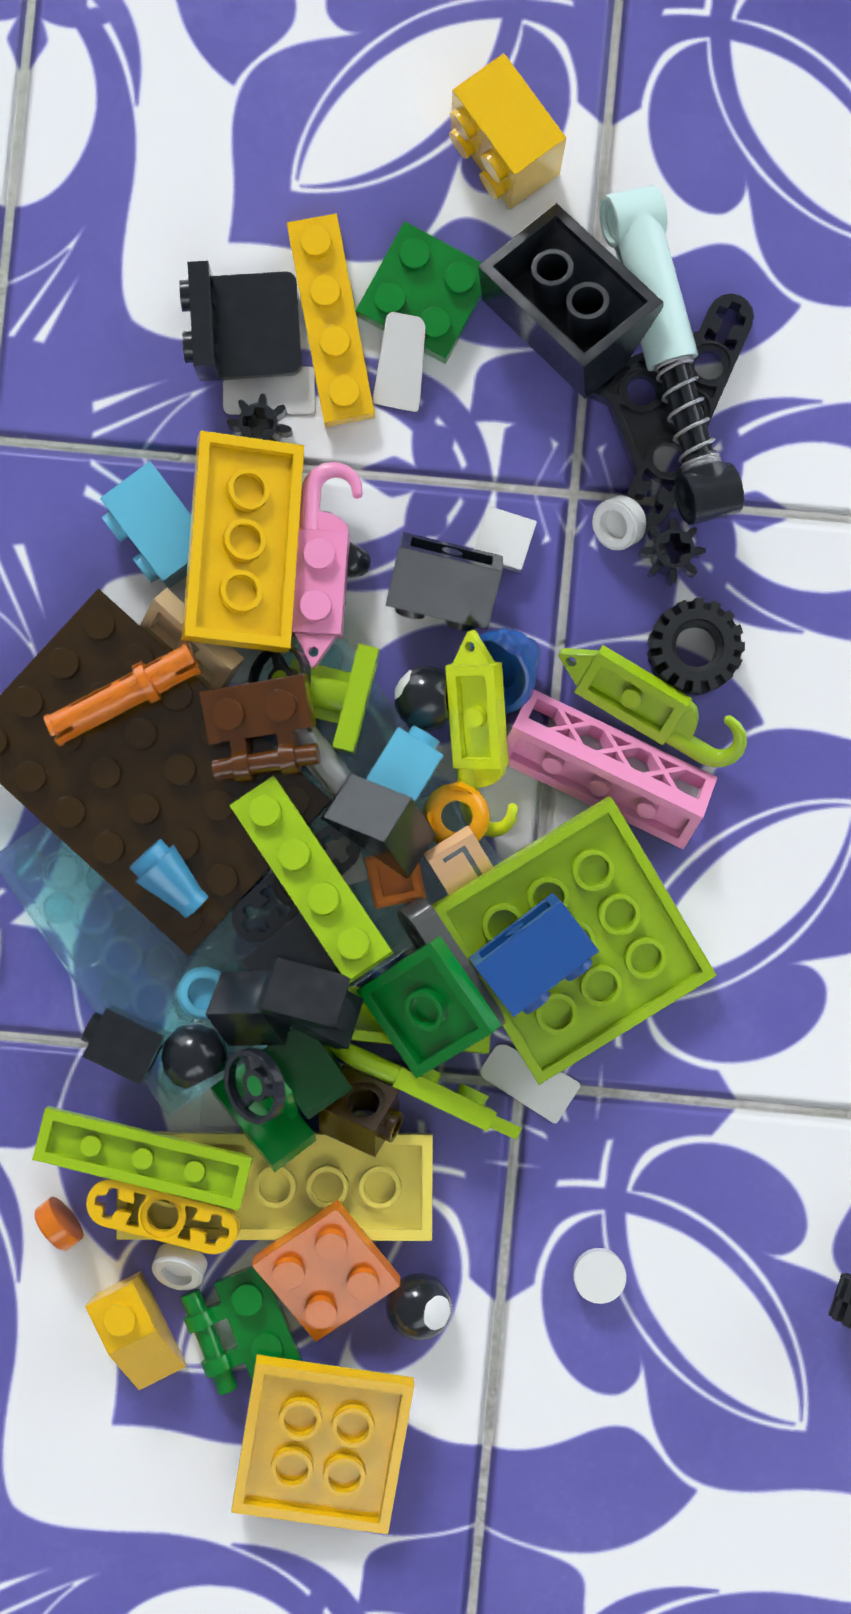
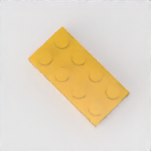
(243, 542)

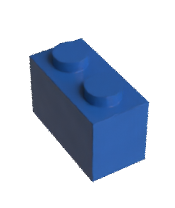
(535, 956)

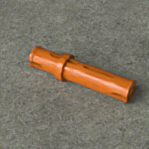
(113, 699)

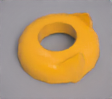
(456, 792)

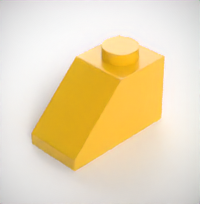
(135, 1331)

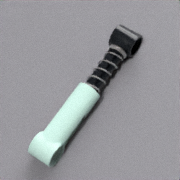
(636, 228)

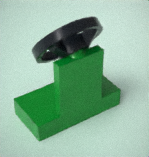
(263, 1107)

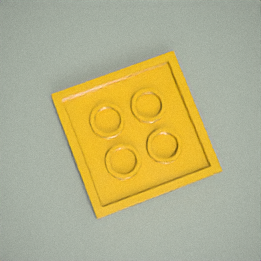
(322, 1444)

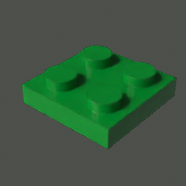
(424, 281)
(428, 1007)

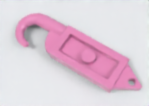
(321, 564)

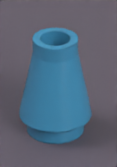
(169, 878)

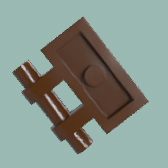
(260, 710)

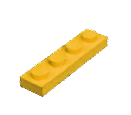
(330, 320)

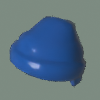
(519, 664)

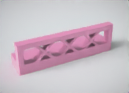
(590, 775)

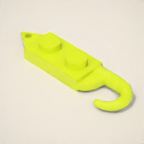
(478, 722)

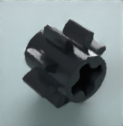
(250, 417)
(682, 542)

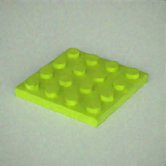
(622, 906)

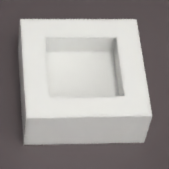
(506, 536)

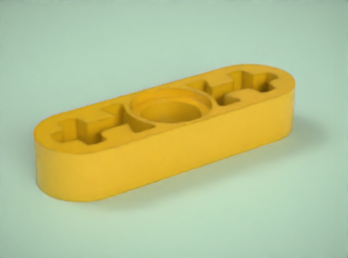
(198, 1236)

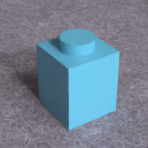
(407, 762)

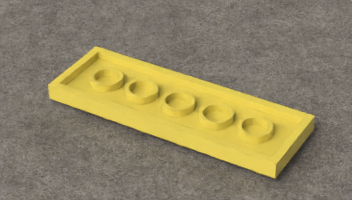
(382, 1193)

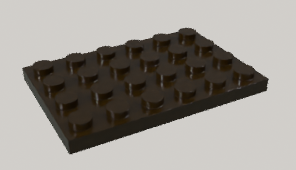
(134, 774)

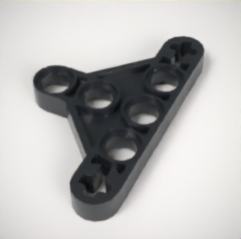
(646, 426)

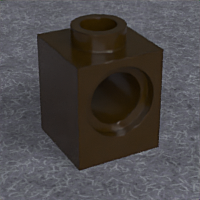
(363, 1132)

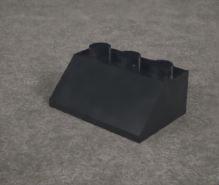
(569, 299)

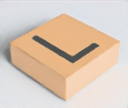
(458, 860)

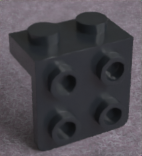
(241, 324)

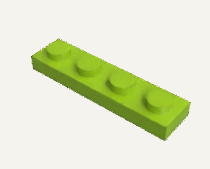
(311, 879)
(143, 1157)

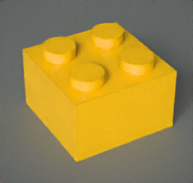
(505, 132)

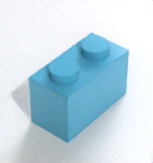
(154, 521)

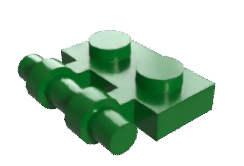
(255, 1321)

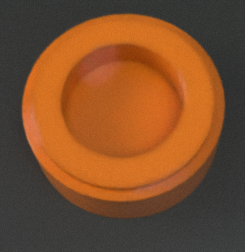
(58, 1224)

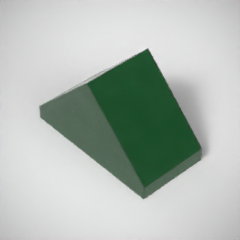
(309, 1072)

